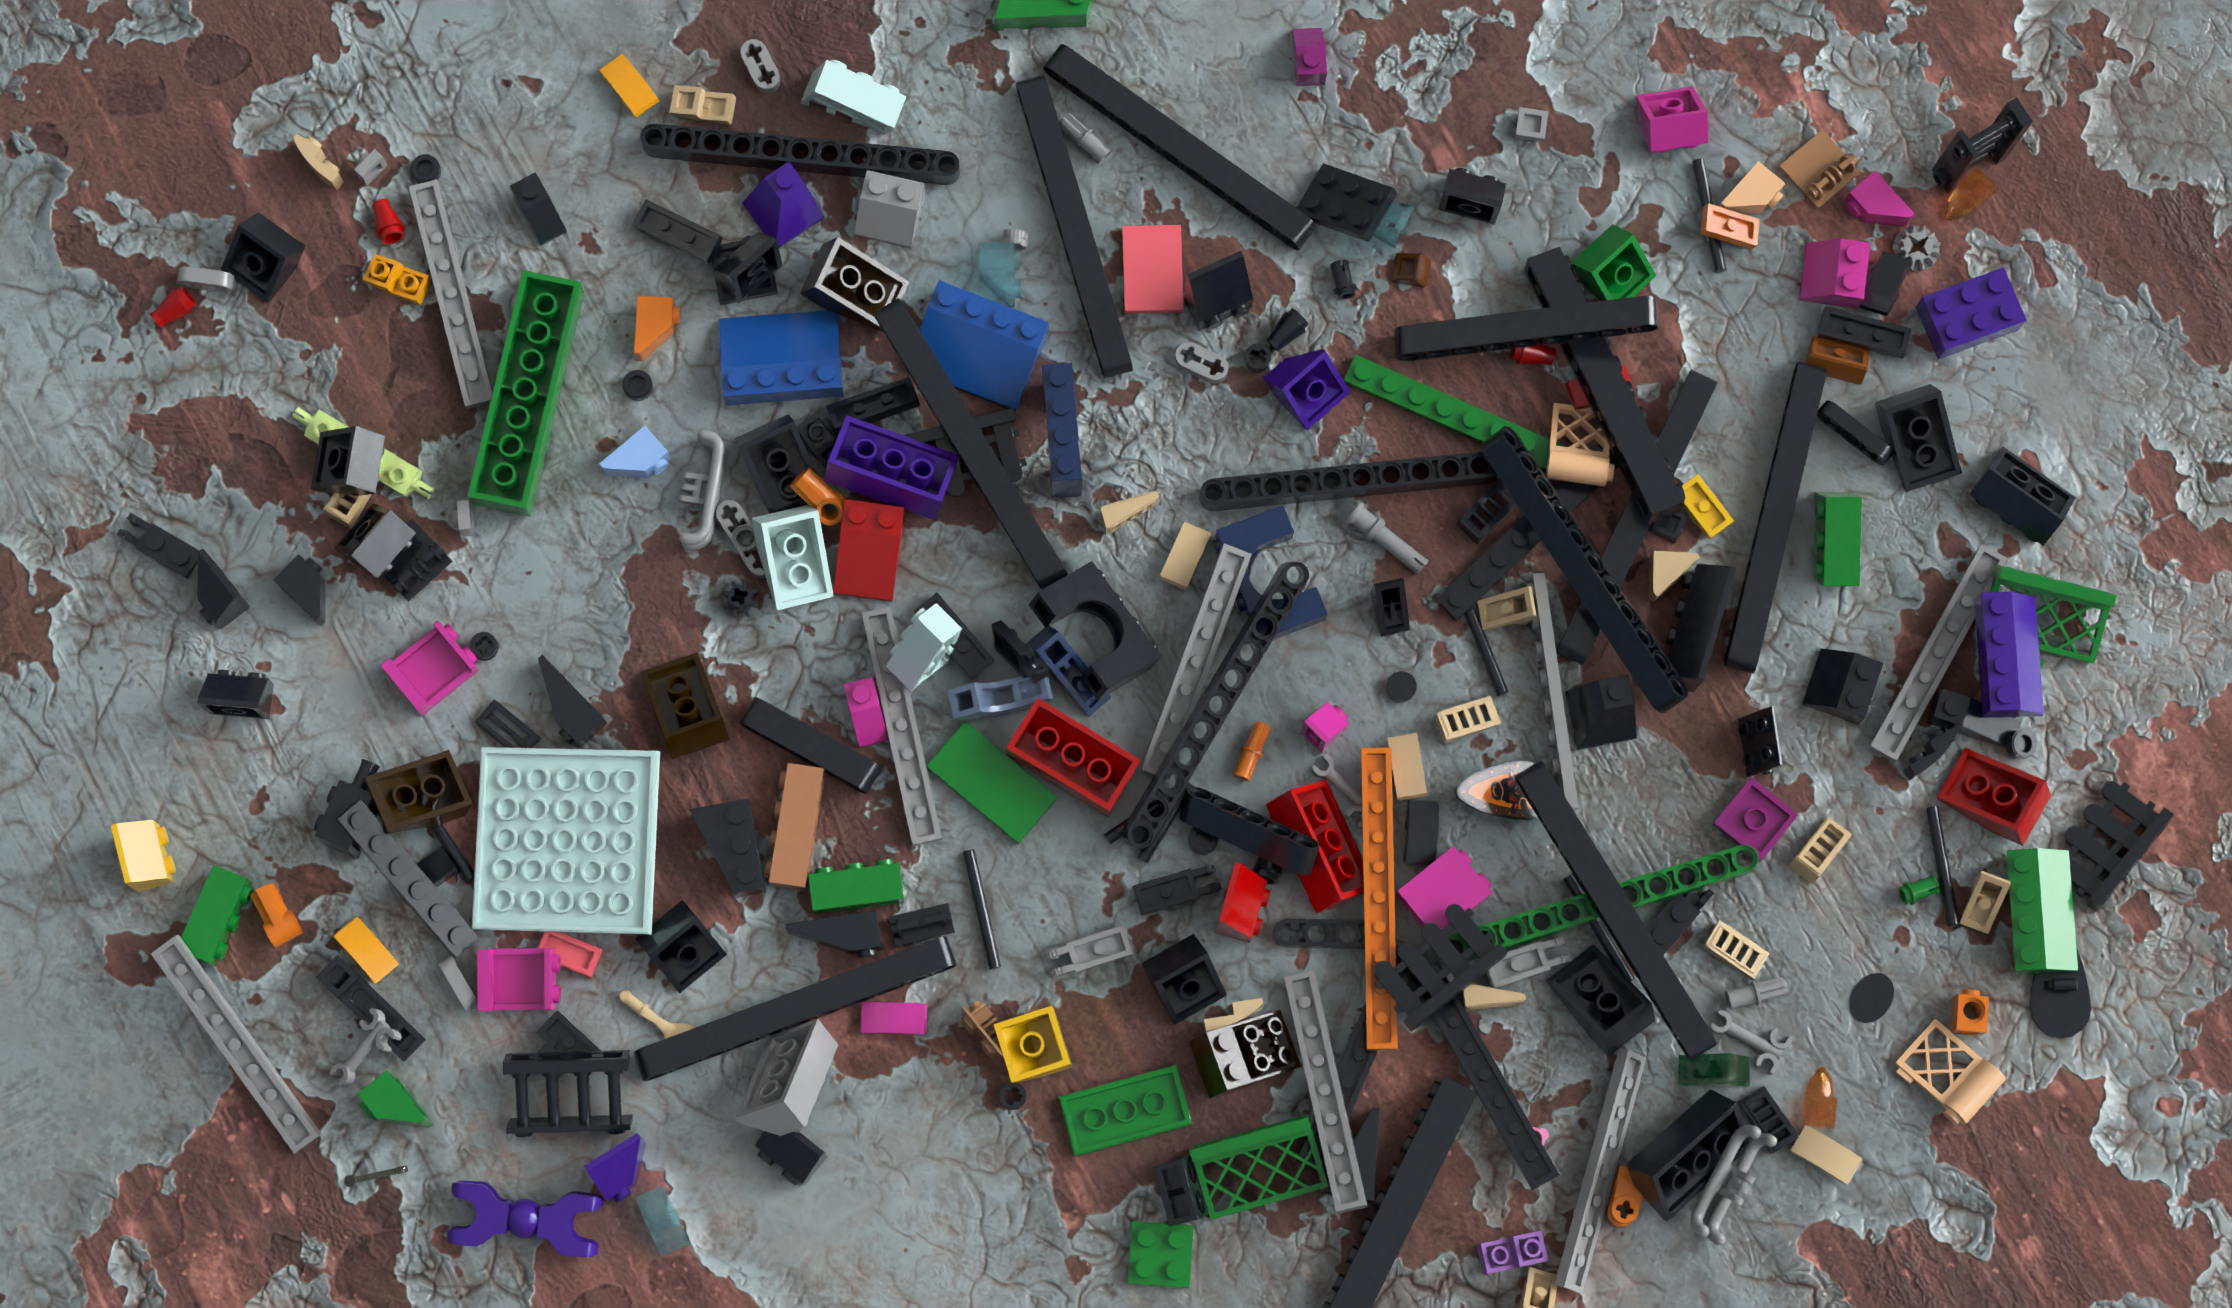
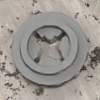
(1903, 244)

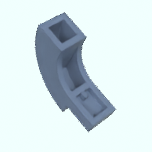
(997, 698)

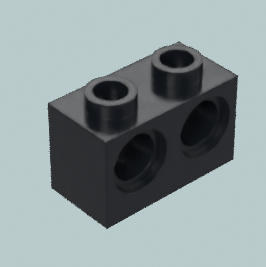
(1180, 1191)

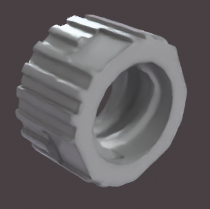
(1017, 236)

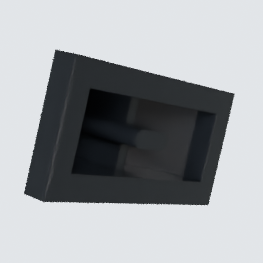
(1390, 606)

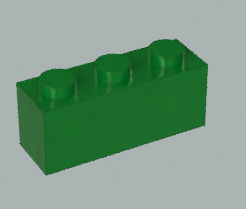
(856, 887)
(216, 915)

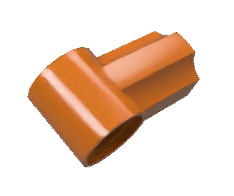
(817, 494)
(279, 922)

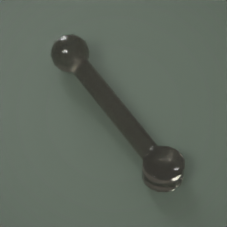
(350, 1180)

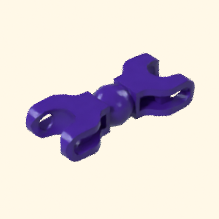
(524, 1218)

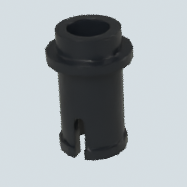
(1343, 281)

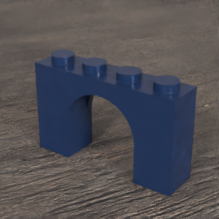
(1062, 430)
(1254, 536)

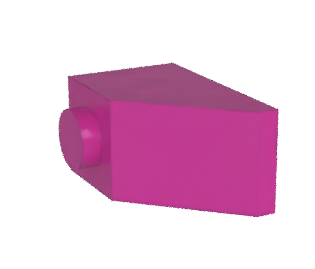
(1877, 203)
(866, 712)
(1324, 726)

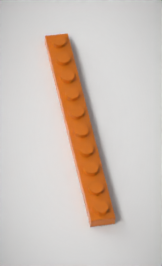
(1378, 893)

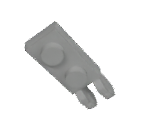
(1092, 951)
(1525, 963)

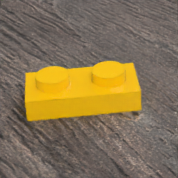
(1705, 508)

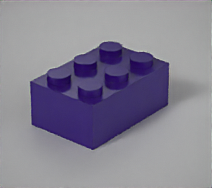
(1970, 313)

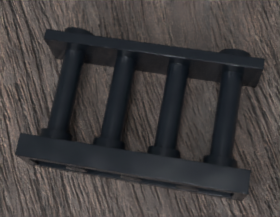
(1992, 143)
(581, 1065)

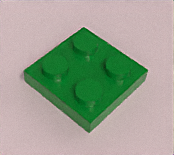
(1160, 1254)

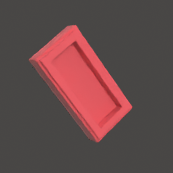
(574, 953)

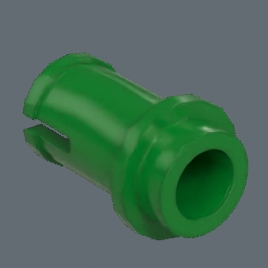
(1917, 890)

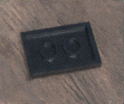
(1346, 202)

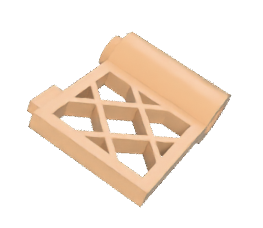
(1577, 462)
(1969, 1089)

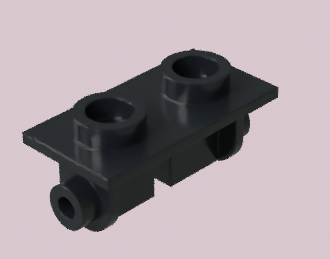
(921, 924)

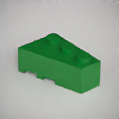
(1041, 13)
(1837, 538)

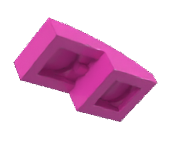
(894, 1018)

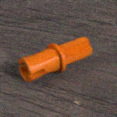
(1252, 751)

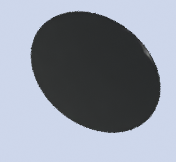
(1871, 997)

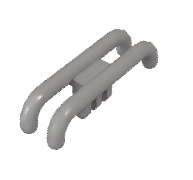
(705, 491)
(1728, 1181)

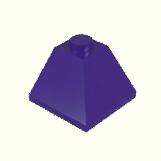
(783, 205)
(1307, 386)
(618, 1169)

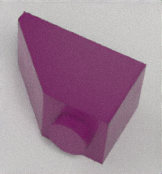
(1309, 56)

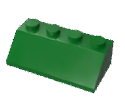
(2042, 911)

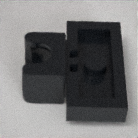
(563, 1036)

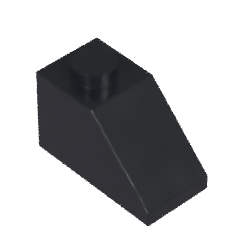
(538, 208)
(305, 586)

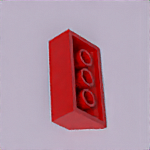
(1072, 757)
(1338, 864)

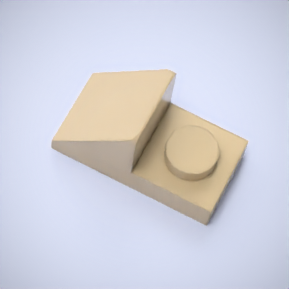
(1507, 609)
(1984, 902)

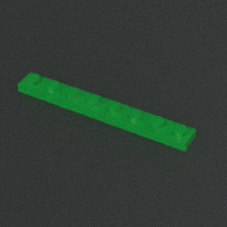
(1438, 406)

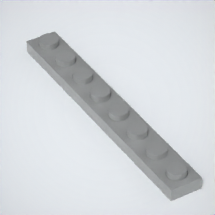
(451, 294)
(1197, 653)
(1935, 655)
(1550, 680)
(902, 730)
(236, 1043)
(1325, 1092)
(1600, 1171)

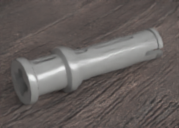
(1375, 530)

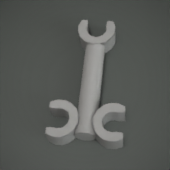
(1342, 784)
(379, 1035)
(1771, 1048)

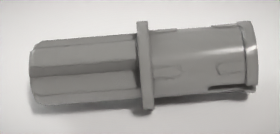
(1084, 138)
(1756, 992)

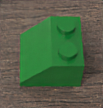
(1614, 265)
(391, 1103)

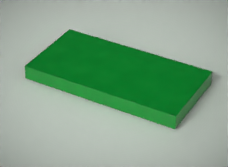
(991, 782)
(1125, 1110)

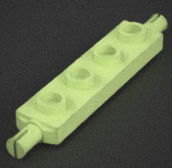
(394, 470)

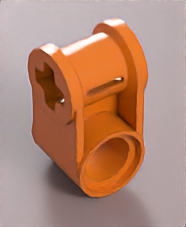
(1623, 1194)

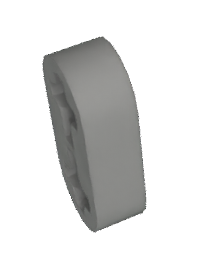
(765, 63)
(205, 279)
(1204, 356)
(459, 983)

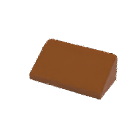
(1839, 359)

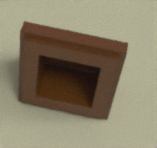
(1411, 269)

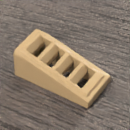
(354, 509)
(1123, 511)
(1445, 728)
(1809, 865)
(1722, 928)
(1481, 997)

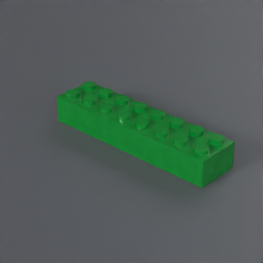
(526, 393)

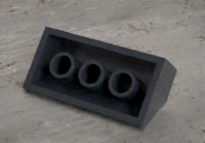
(1698, 621)
(1685, 1154)

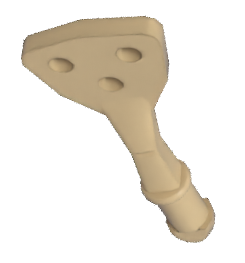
(643, 1010)

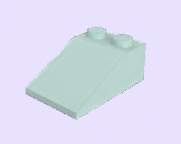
(793, 556)

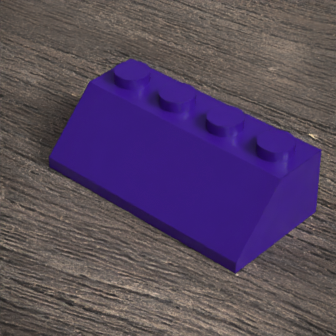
(890, 467)
(2008, 655)

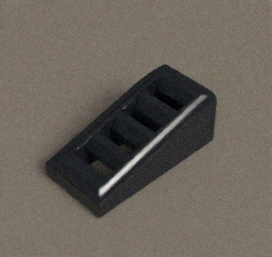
(1471, 529)
(1790, 1133)

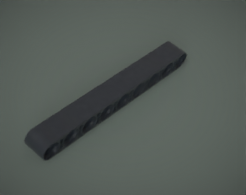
(1526, 328)

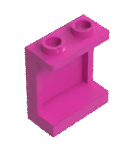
(432, 668)
(1441, 884)
(517, 979)

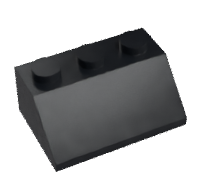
(2022, 496)

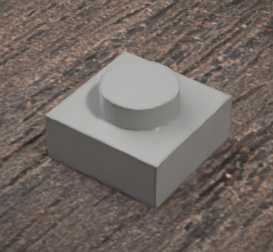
(1531, 124)
(370, 166)
(464, 518)

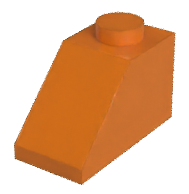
(654, 323)

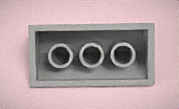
(788, 1079)

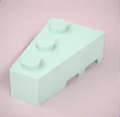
(854, 95)
(923, 646)

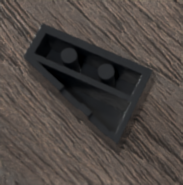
(734, 843)

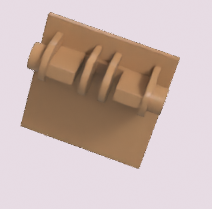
(1820, 168)
(973, 1022)

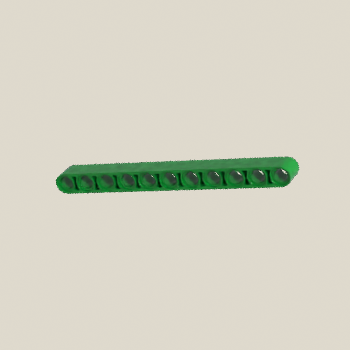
(1638, 885)

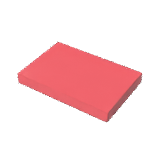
(1152, 269)

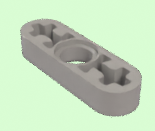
(727, 525)

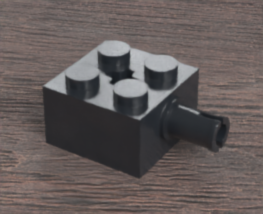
(339, 799)

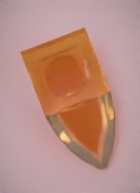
(1969, 195)
(1820, 1101)

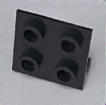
(417, 565)
(1760, 742)

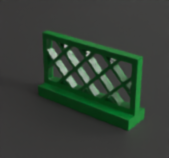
(2060, 591)
(1252, 1140)

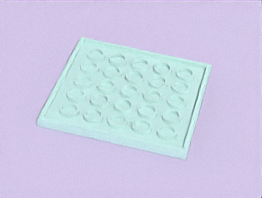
(566, 840)

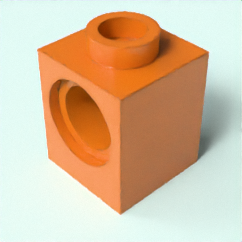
(1960, 1023)

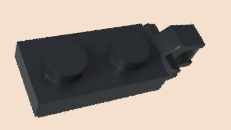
(1017, 653)

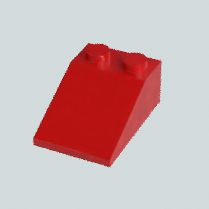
(869, 550)
(1995, 795)
(1242, 904)

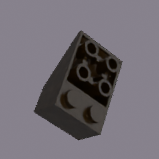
(1244, 1053)

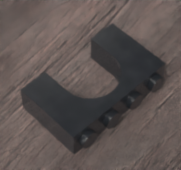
(1090, 593)

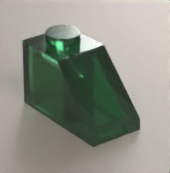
(1715, 1071)

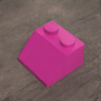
(1673, 119)
(1835, 272)

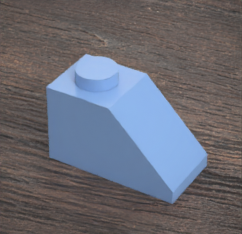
(637, 457)

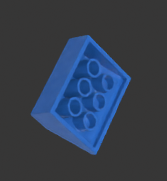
(983, 344)
(780, 357)

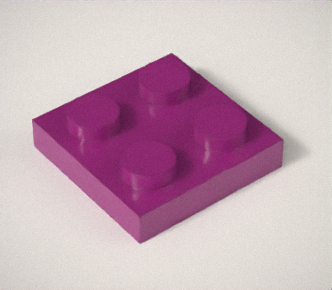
(1755, 818)

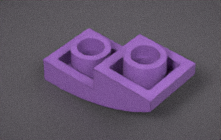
(1512, 1252)

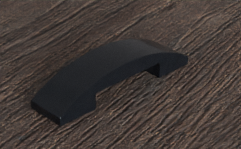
(361, 997)

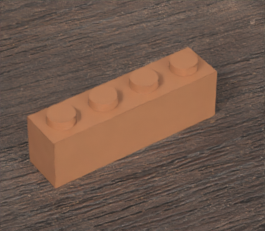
(796, 827)

